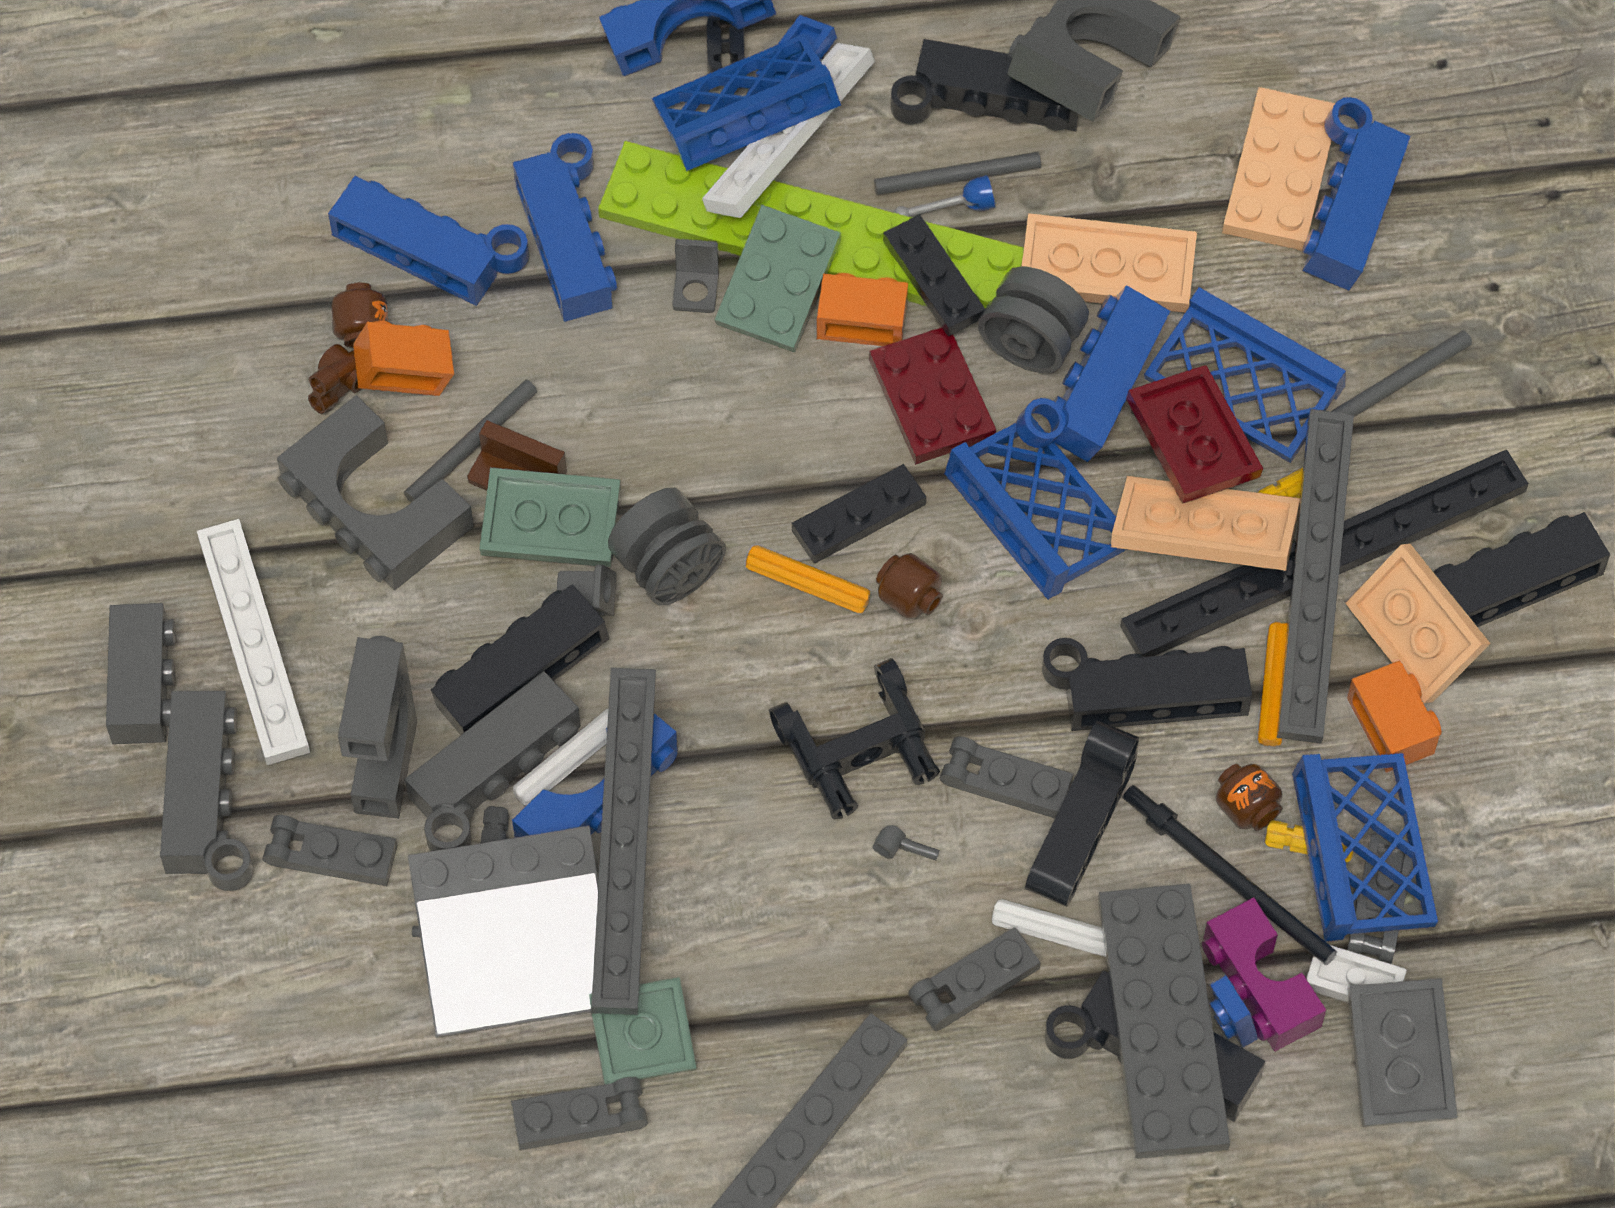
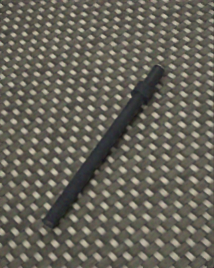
(1165, 821)

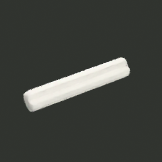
(563, 760)
(1049, 926)

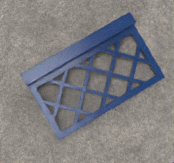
(763, 111)
(1271, 349)
(1007, 517)
(1326, 852)

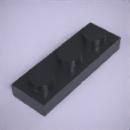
(933, 275)
(858, 513)

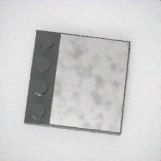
(507, 929)

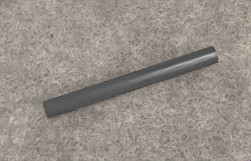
(957, 173)
(1406, 374)
(470, 441)

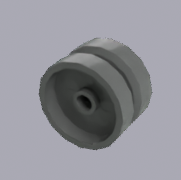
(1033, 319)

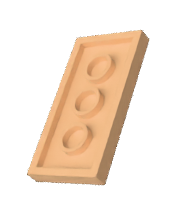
(1280, 170)
(1107, 256)
(1216, 527)

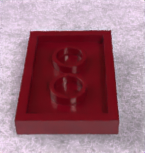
(931, 394)
(1194, 434)

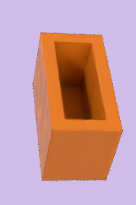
(861, 309)
(403, 358)
(1394, 714)

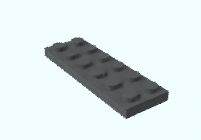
(1163, 1021)

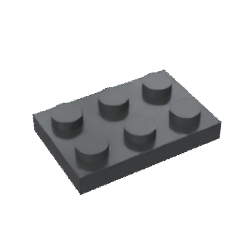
(1402, 1052)

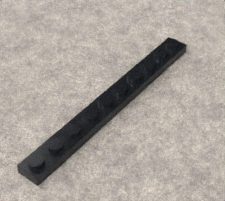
(1363, 539)

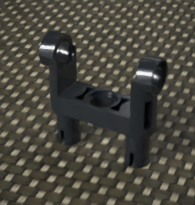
(827, 763)

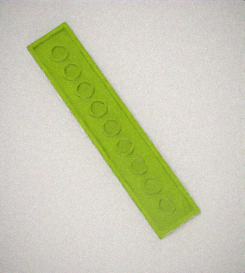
(659, 196)

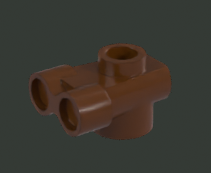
(333, 379)

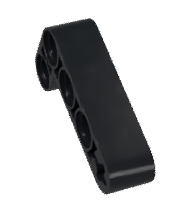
(1084, 814)

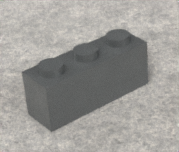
(139, 673)

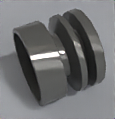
(666, 546)

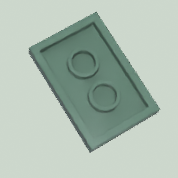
(778, 278)
(549, 517)

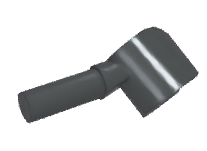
(893, 838)

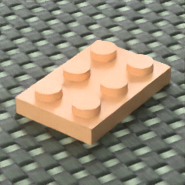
(1417, 621)

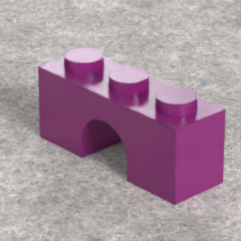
(1278, 1009)

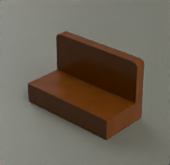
(512, 451)

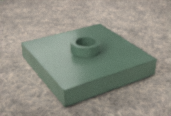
(647, 1043)

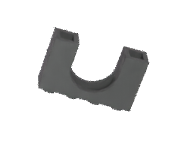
(1074, 77)
(390, 544)
(378, 725)

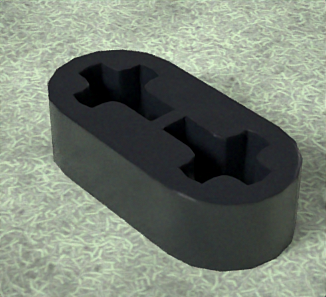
(718, 46)

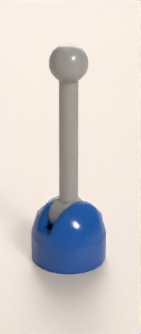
(976, 195)

